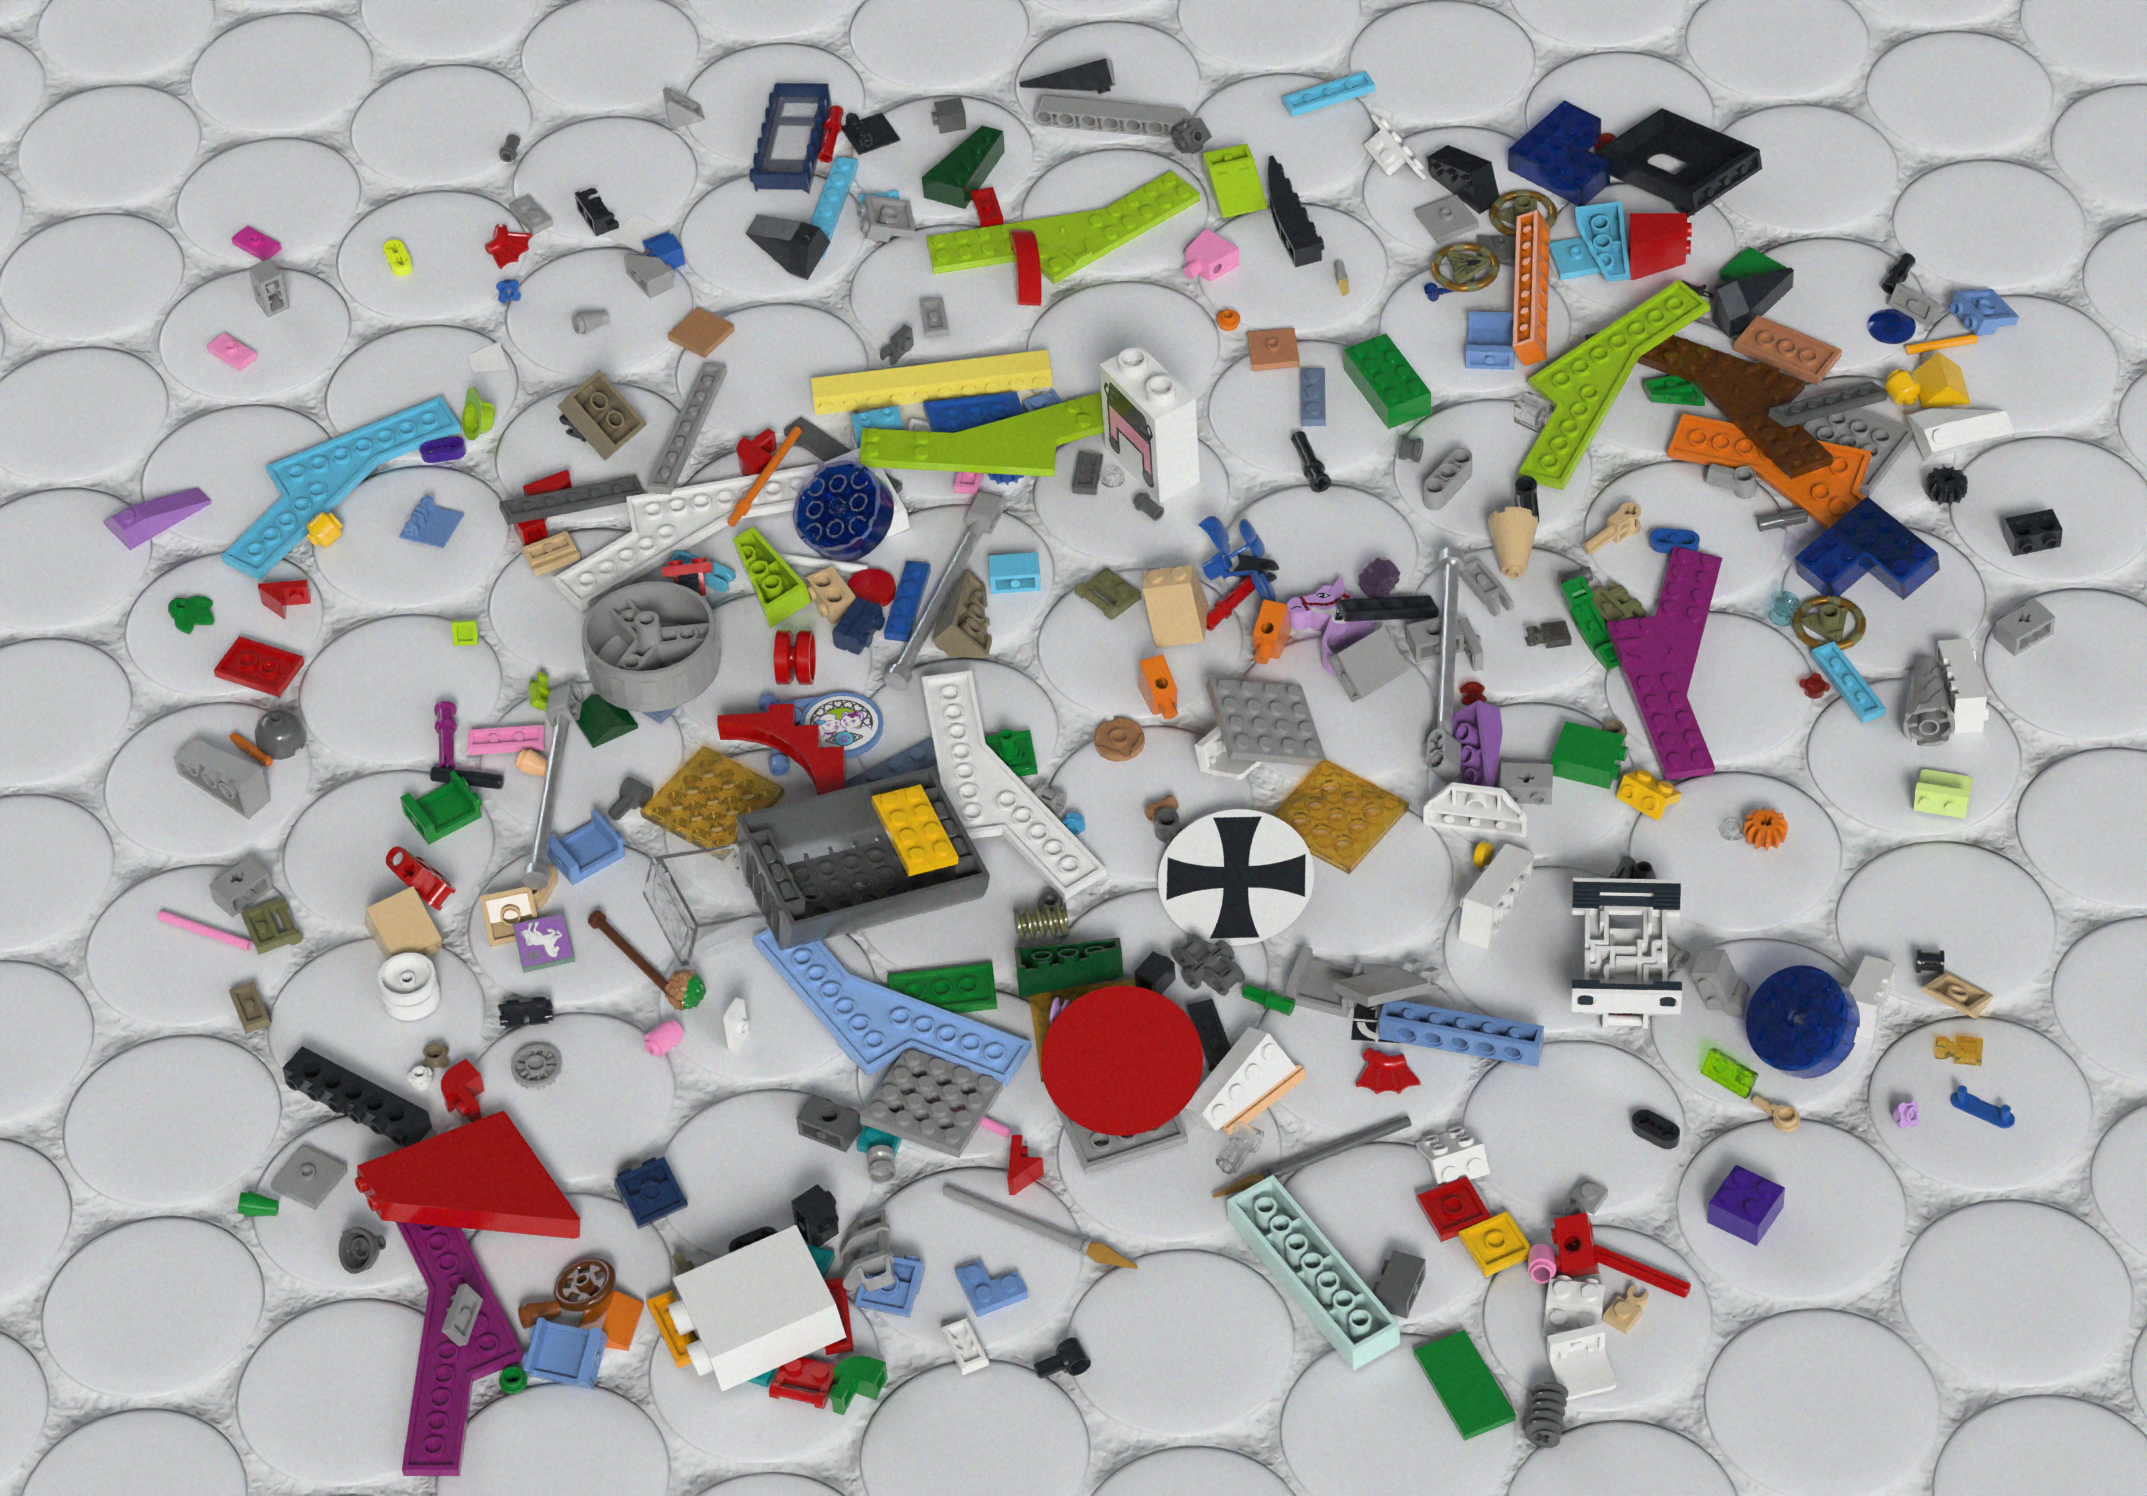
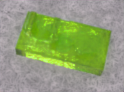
(1729, 1073)

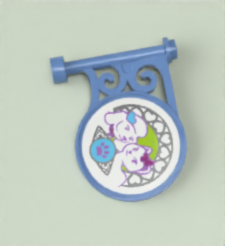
(842, 720)

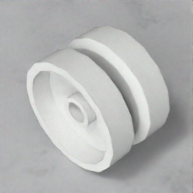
(409, 986)

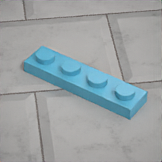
(1328, 93)
(1848, 682)

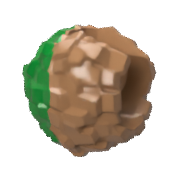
(685, 989)

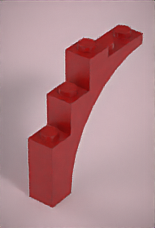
(802, 743)

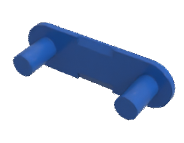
(1993, 1114)

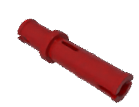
(832, 127)
(1224, 608)

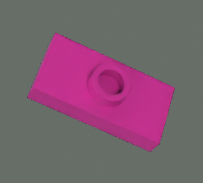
(256, 243)

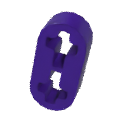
(443, 449)

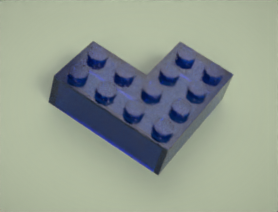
(1558, 155)
(1863, 543)

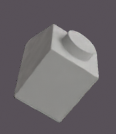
(649, 274)

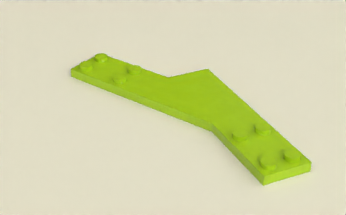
(1007, 446)

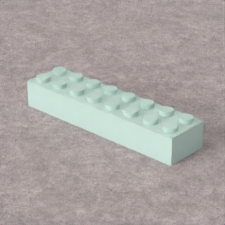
(1313, 1272)

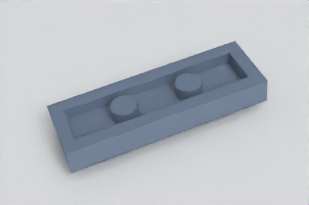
(1313, 397)

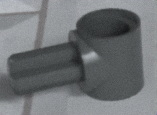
(632, 795)
(1167, 825)

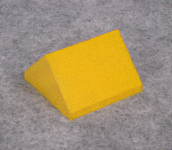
(1941, 383)

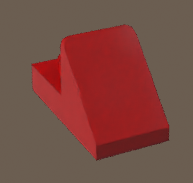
(280, 594)
(1022, 1168)

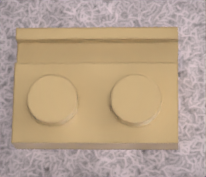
(551, 553)

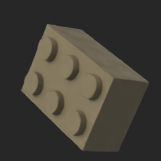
(602, 415)

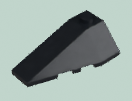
(1087, 77)
(790, 243)
(1741, 300)

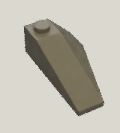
(963, 623)

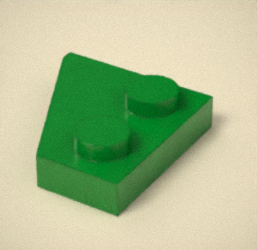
(1673, 391)

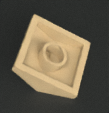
(504, 910)
(1958, 994)

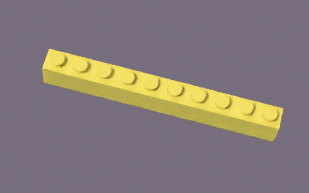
(931, 382)

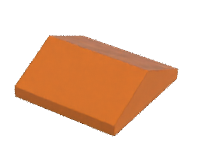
(616, 1317)

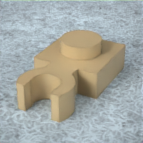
(1625, 1312)

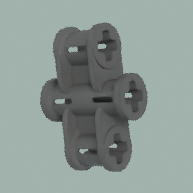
(1208, 964)

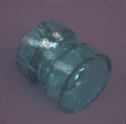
(1784, 608)

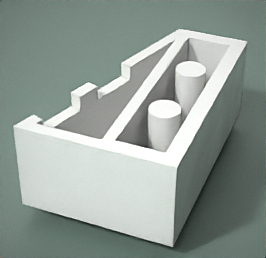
(1871, 991)

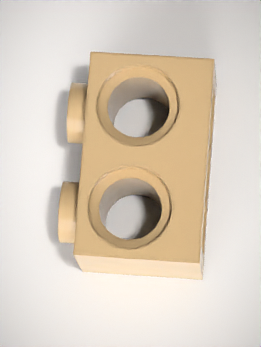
(830, 594)

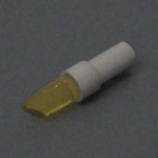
(1342, 277)

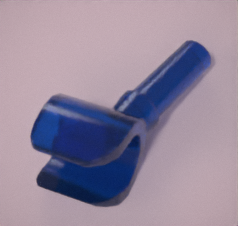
(1434, 292)

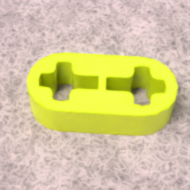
(394, 258)

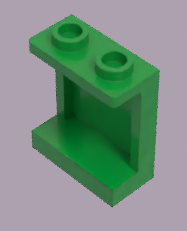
(443, 809)

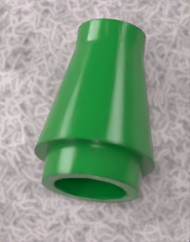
(255, 1205)

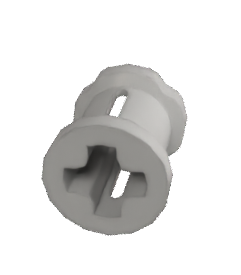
(1053, 803)
(1676, 956)

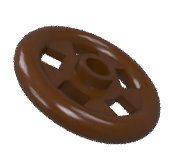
(584, 1284)

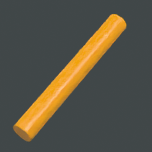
(1941, 344)

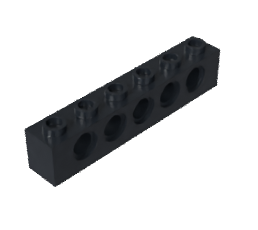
(356, 1098)

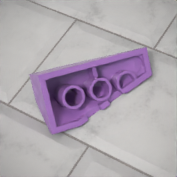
(152, 517)
(1480, 735)

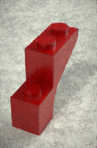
(535, 530)

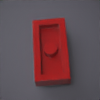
(987, 207)

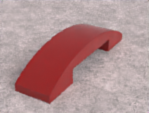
(1027, 267)

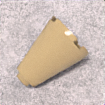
(1513, 539)

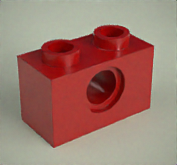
(1582, 1261)

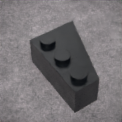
(1466, 176)

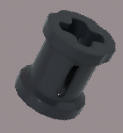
(1930, 961)

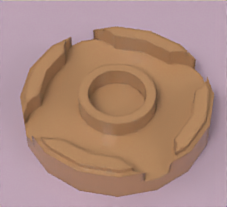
(1119, 740)

